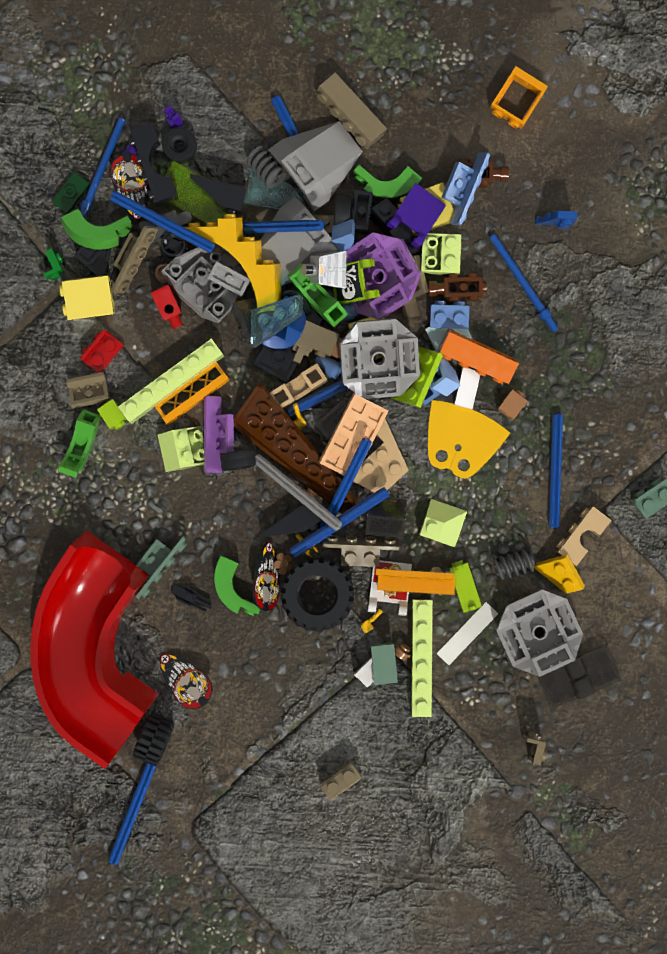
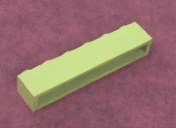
(170, 381)
(421, 658)

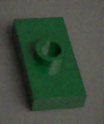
(70, 193)

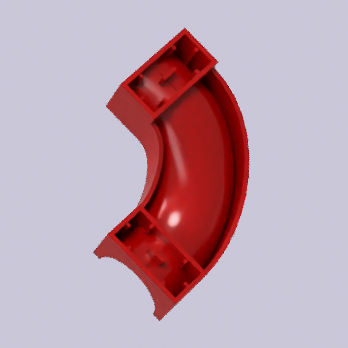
(75, 650)

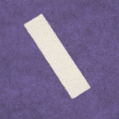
(467, 633)

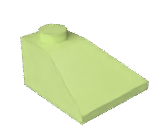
(442, 523)

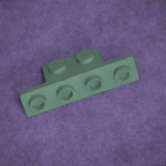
(155, 560)

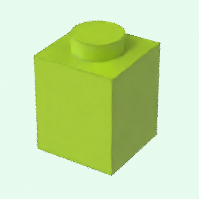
(112, 415)

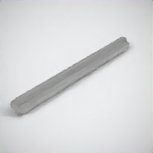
(298, 493)

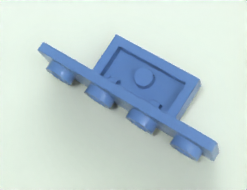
(462, 186)

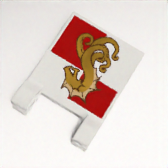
(388, 596)

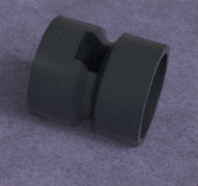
(173, 245)

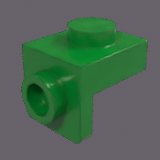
(55, 261)

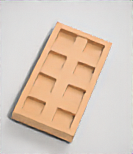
(358, 421)

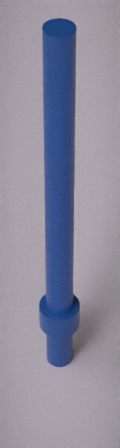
(86, 205)
(544, 313)

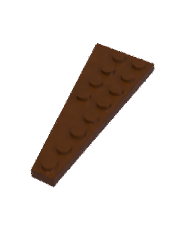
(278, 436)

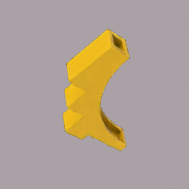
(263, 274)

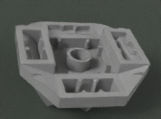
(398, 363)
(551, 650)

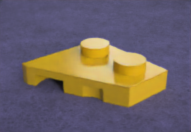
(561, 573)

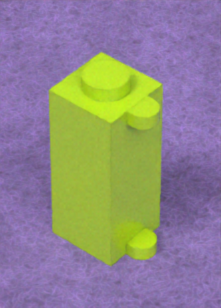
(465, 586)

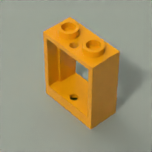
(528, 82)

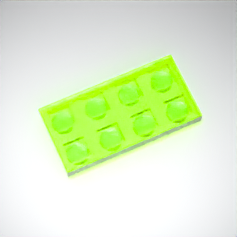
(190, 197)

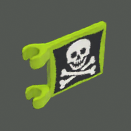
(355, 283)

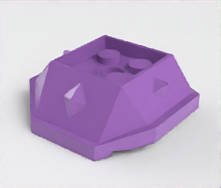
(399, 272)

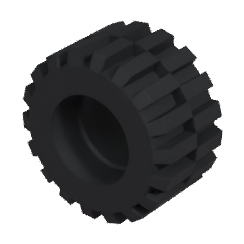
(153, 739)

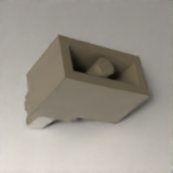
(317, 339)

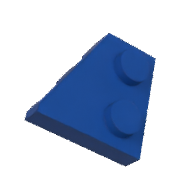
(562, 219)

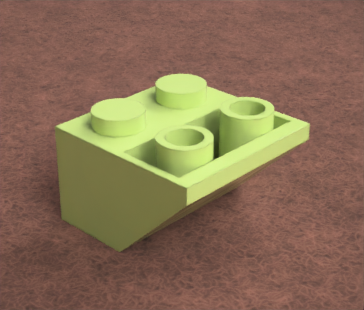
(441, 254)
(182, 448)

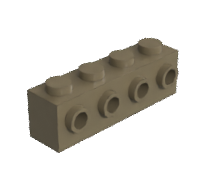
(350, 111)

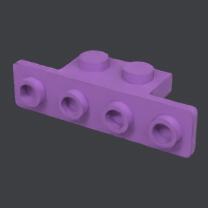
(217, 434)

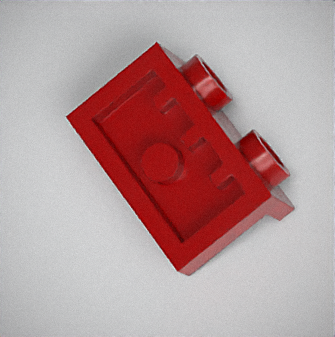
(101, 351)

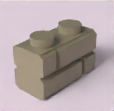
(340, 780)

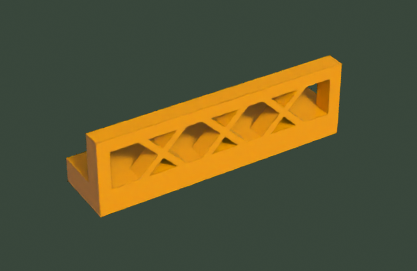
(196, 398)
(416, 581)

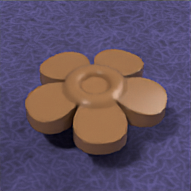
(283, 563)

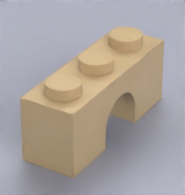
(299, 387)
(590, 520)

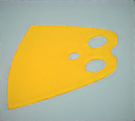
(472, 430)

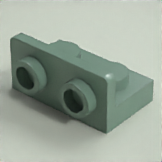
(652, 499)

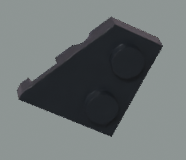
(94, 259)

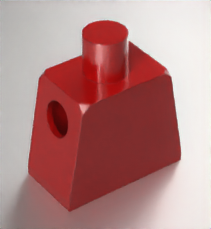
(164, 297)

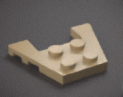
(384, 465)

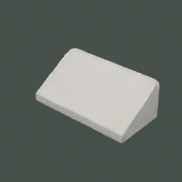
(467, 391)

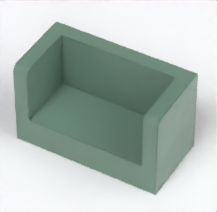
(383, 663)

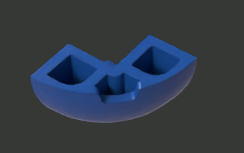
(287, 336)

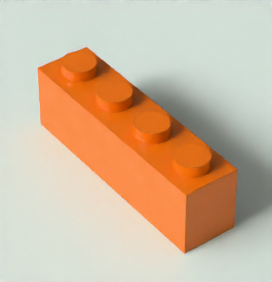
(478, 356)

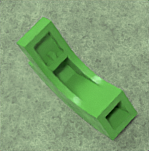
(391, 190)
(94, 236)
(318, 297)
(81, 443)
(225, 588)

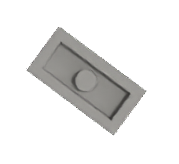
(229, 278)

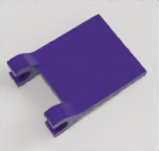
(418, 212)

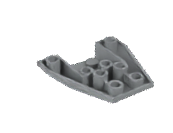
(317, 160)
(294, 247)
(190, 282)

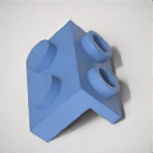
(449, 316)

